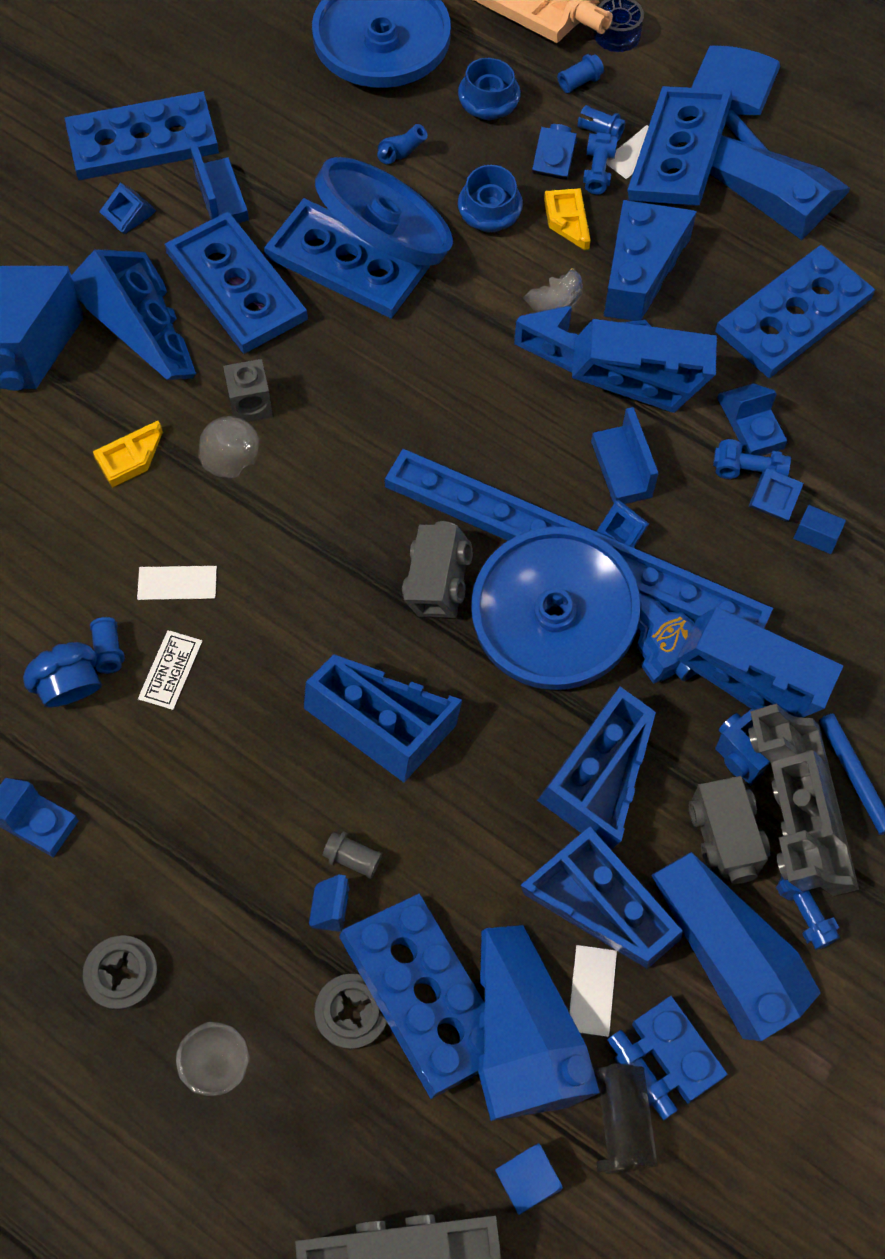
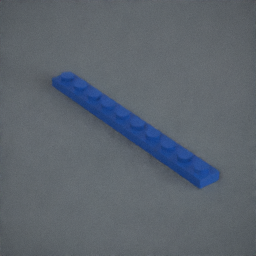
(510, 516)

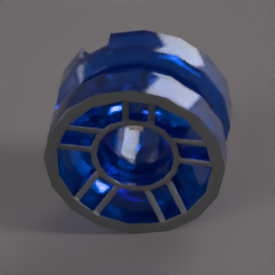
(625, 25)

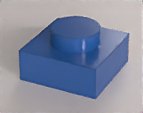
(776, 494)

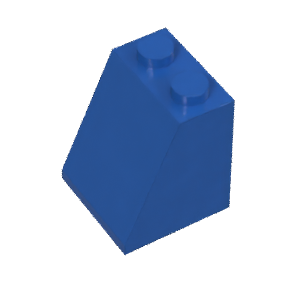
(35, 322)

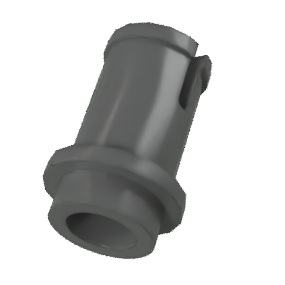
(351, 854)

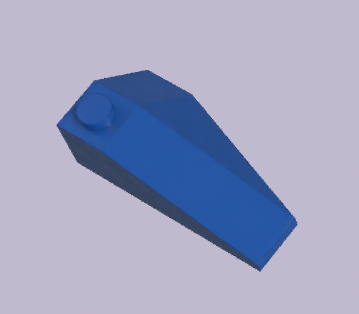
(531, 1044)

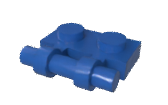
(677, 1049)

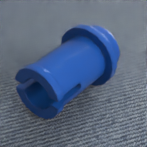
(588, 69)
(602, 122)
(106, 645)

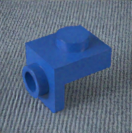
(555, 151)
(738, 750)

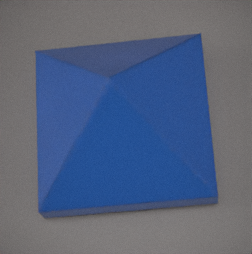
(623, 525)

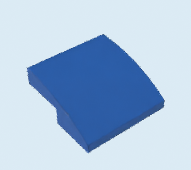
(741, 70)

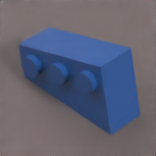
(644, 254)
(644, 361)
(758, 664)
(380, 716)
(602, 769)
(604, 899)

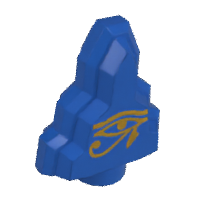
(662, 639)

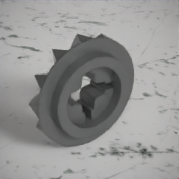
(110, 955)
(330, 1006)

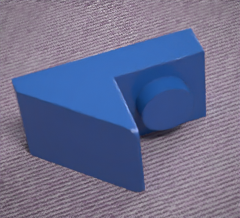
(547, 336)
(752, 418)
(33, 816)

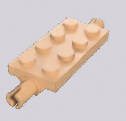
(552, 17)

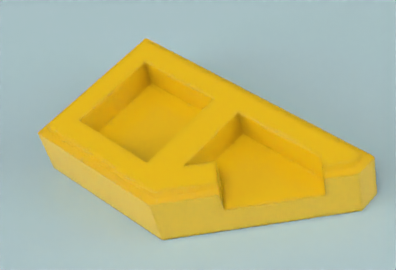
(568, 216)
(129, 455)

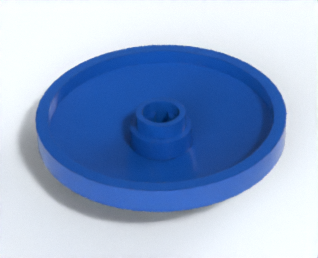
(381, 39)
(383, 211)
(549, 573)

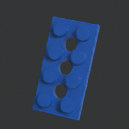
(666, 129)
(133, 153)
(349, 278)
(229, 302)
(796, 331)
(392, 987)

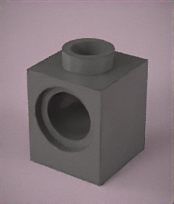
(248, 390)

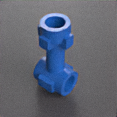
(600, 147)
(730, 459)
(820, 931)

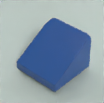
(126, 209)
(819, 529)
(330, 904)
(529, 1179)

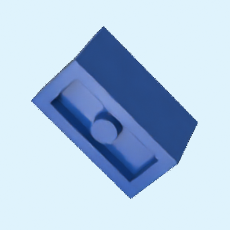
(219, 187)
(626, 460)

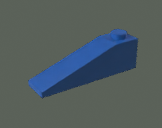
(779, 186)
(128, 299)
(743, 956)

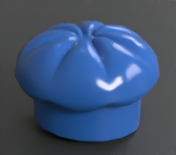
(489, 89)
(490, 199)
(63, 674)

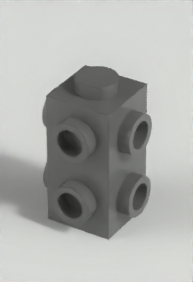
(437, 570)
(729, 830)

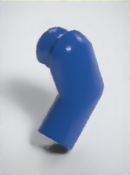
(401, 145)

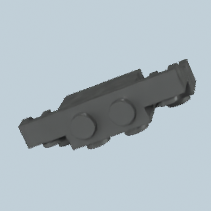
(813, 831)
(418, 1240)

